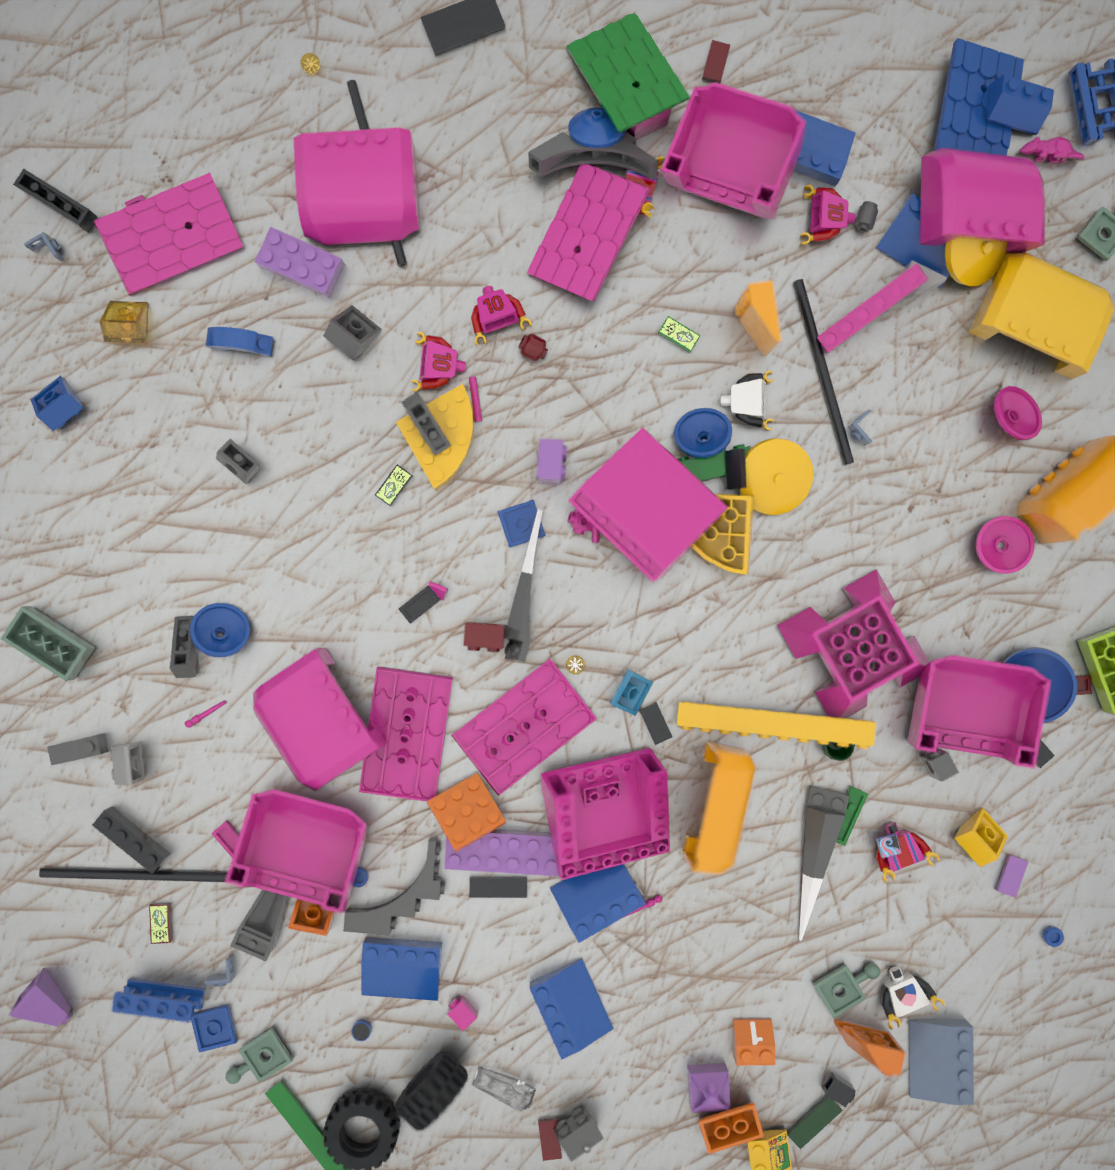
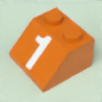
(753, 1042)

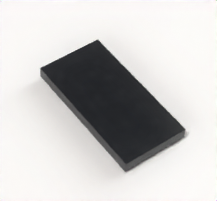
(462, 23)

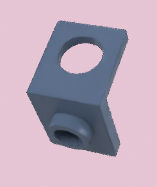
(45, 239)
(857, 431)
(221, 980)

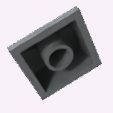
(351, 332)

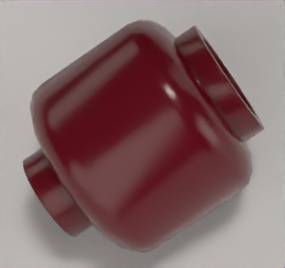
(533, 347)

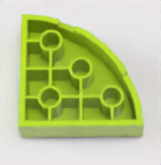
(1099, 657)

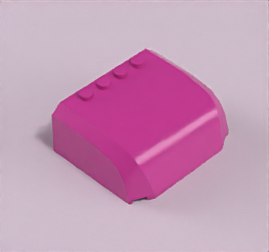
(735, 149)
(356, 185)
(981, 199)
(980, 709)
(313, 721)
(299, 849)

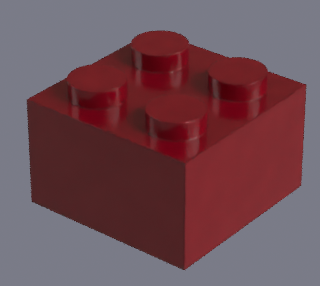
(484, 636)

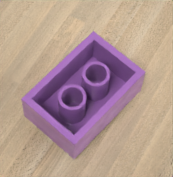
(550, 460)

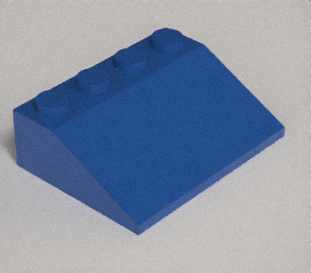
(823, 150)
(903, 240)
(597, 899)
(400, 968)
(570, 1008)

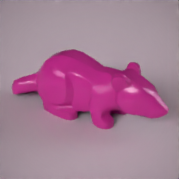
(1054, 149)

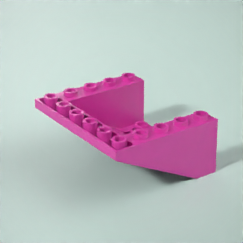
(648, 505)
(607, 812)

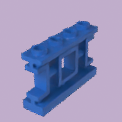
(1086, 100)
(158, 1000)

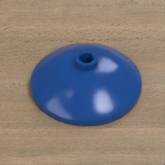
(593, 129)
(700, 425)
(219, 619)

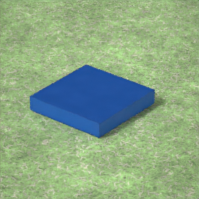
(519, 522)
(214, 1028)

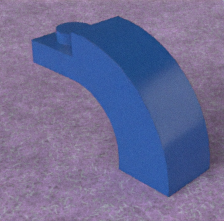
(238, 339)

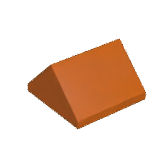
(311, 918)

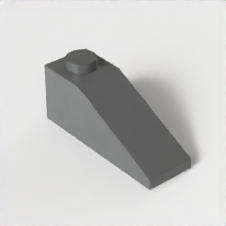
(426, 423)
(183, 651)
(78, 749)

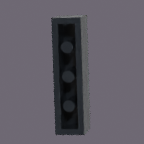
(55, 200)
(131, 839)

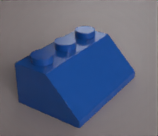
(1019, 104)

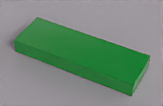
(855, 803)

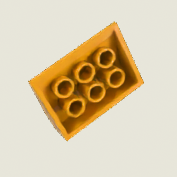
(759, 315)

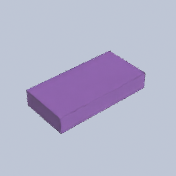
(1011, 875)

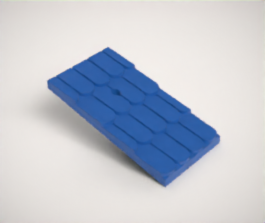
(966, 99)

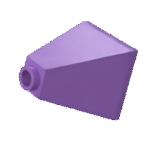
(42, 1002)

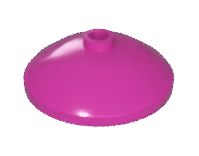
(1017, 413)
(1016, 541)

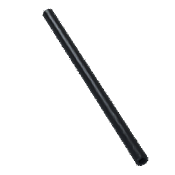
(363, 125)
(823, 372)
(132, 875)

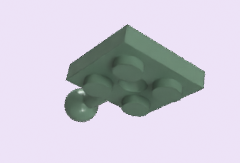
(1092, 237)
(852, 992)
(259, 1066)

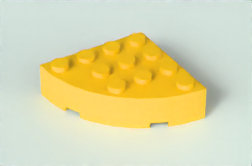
(456, 420)
(729, 538)

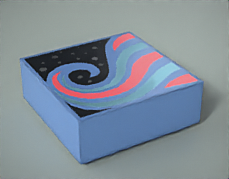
(888, 845)

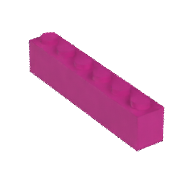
(873, 307)

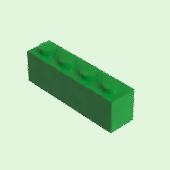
(709, 467)

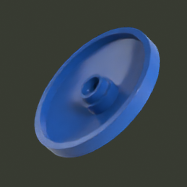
(1056, 669)

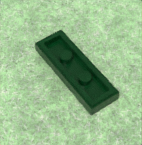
(814, 1121)

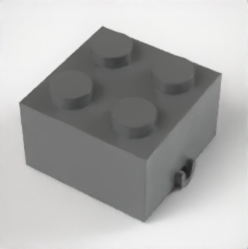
(577, 1133)

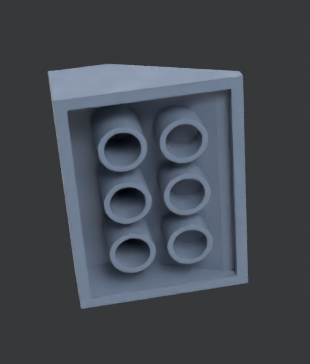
(941, 1061)

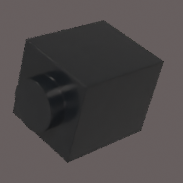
(839, 1089)

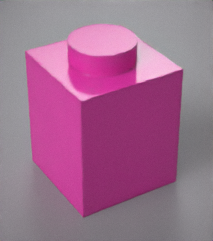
(462, 1012)

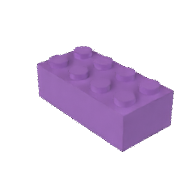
(299, 262)

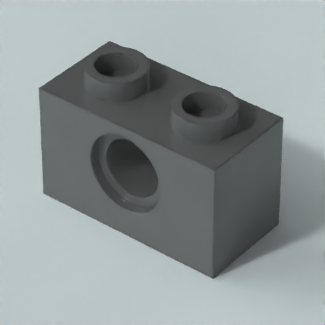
(237, 461)
(939, 764)

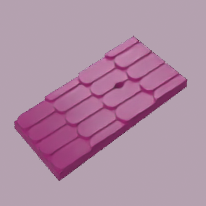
(591, 217)
(151, 237)
(536, 715)
(412, 719)

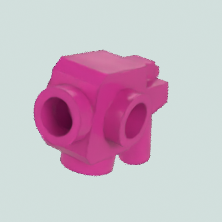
(582, 525)

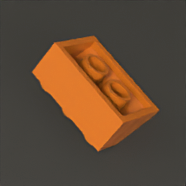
(731, 1128)

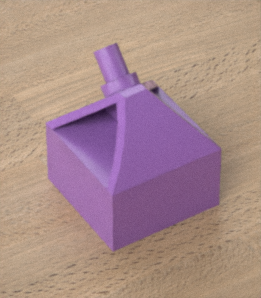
(708, 1087)

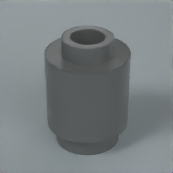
(866, 216)

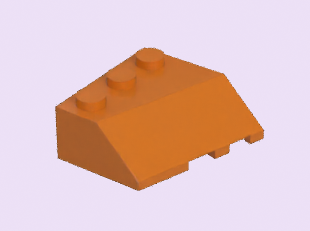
(873, 1045)

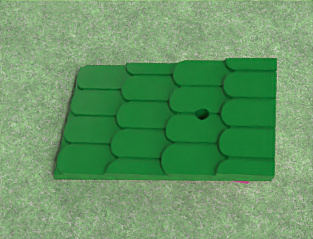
(629, 76)

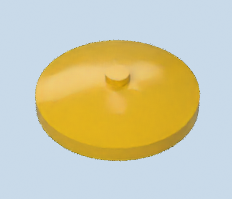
(974, 259)
(777, 475)

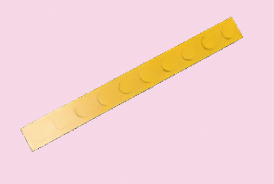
(776, 723)

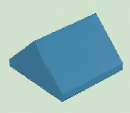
(631, 692)

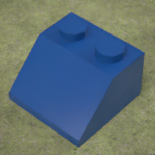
(56, 404)

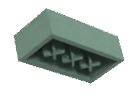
(47, 643)

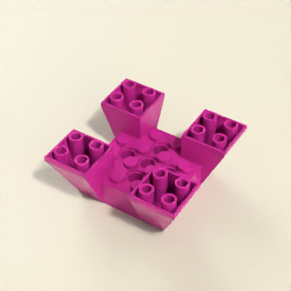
(871, 616)

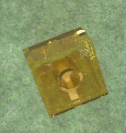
(125, 322)

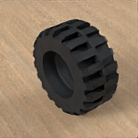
(431, 1091)
(355, 1154)

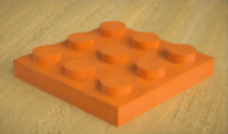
(466, 812)

